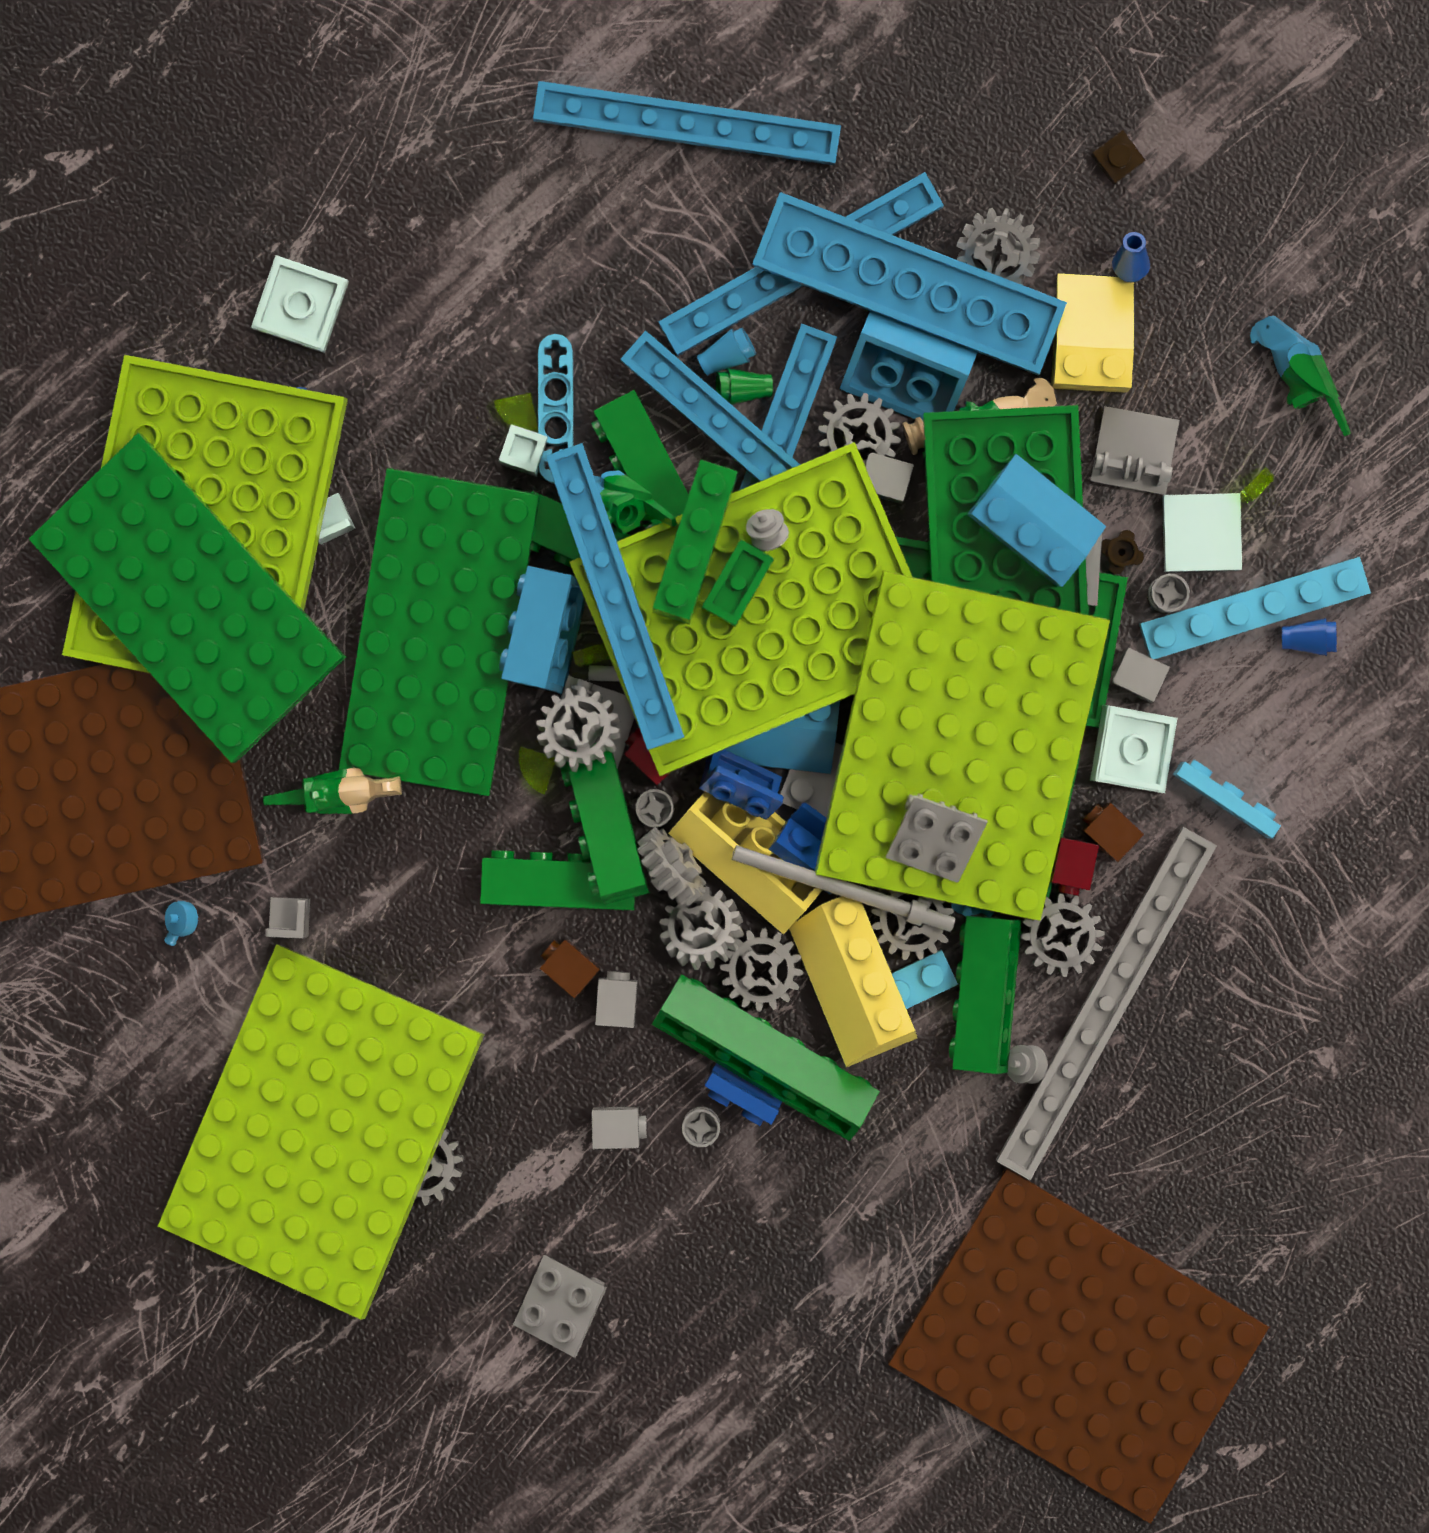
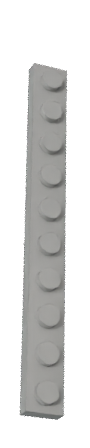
(1106, 1003)

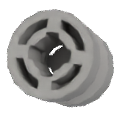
(1173, 591)
(654, 808)
(697, 1130)

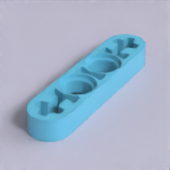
(548, 408)

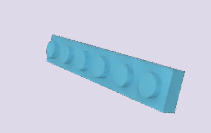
(1255, 608)

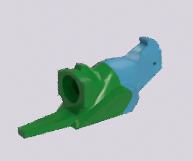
(1299, 366)
(629, 502)

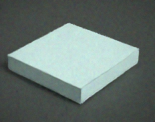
(300, 304)
(1202, 532)
(1133, 749)

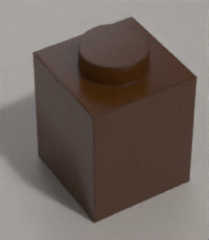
(1111, 831)
(568, 966)

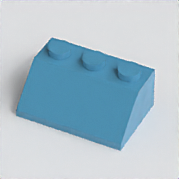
(907, 368)
(1037, 521)
(543, 630)
(797, 745)

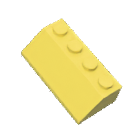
(714, 830)
(852, 980)

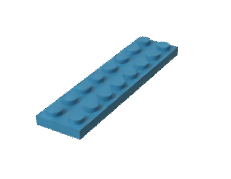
(909, 283)

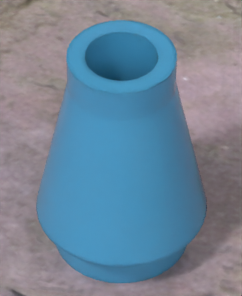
(727, 352)

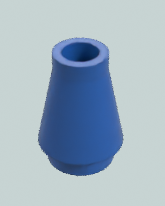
(1131, 259)
(1311, 637)

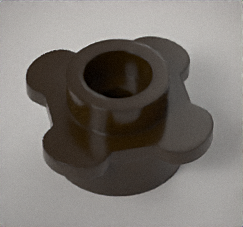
(1132, 554)

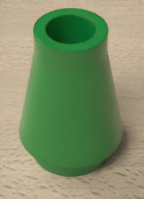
(743, 386)

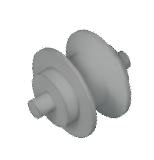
(767, 529)
(1027, 1064)

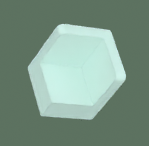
(523, 450)
(335, 519)

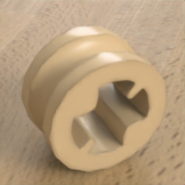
(914, 434)

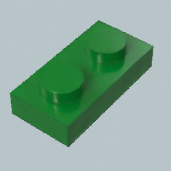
(737, 583)

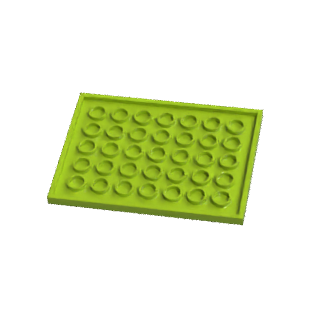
(247, 450)
(803, 626)
(974, 710)
(320, 1131)

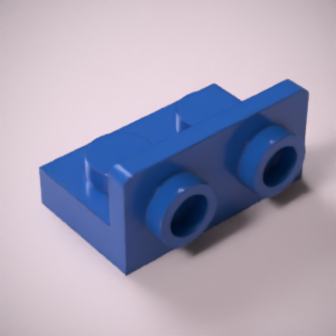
(801, 838)

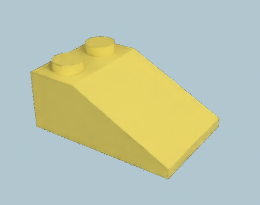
(1094, 334)

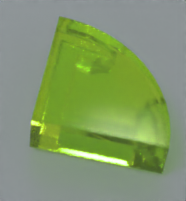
(518, 411)
(1257, 485)
(590, 655)
(536, 768)

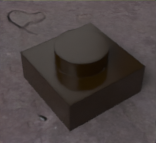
(1118, 157)

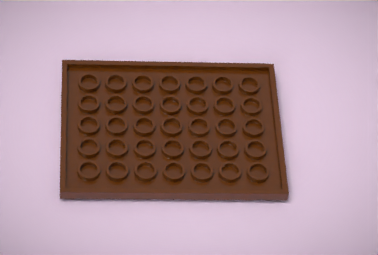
(111, 792)
(1078, 1345)

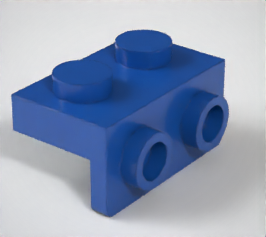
(742, 784)
(728, 1087)

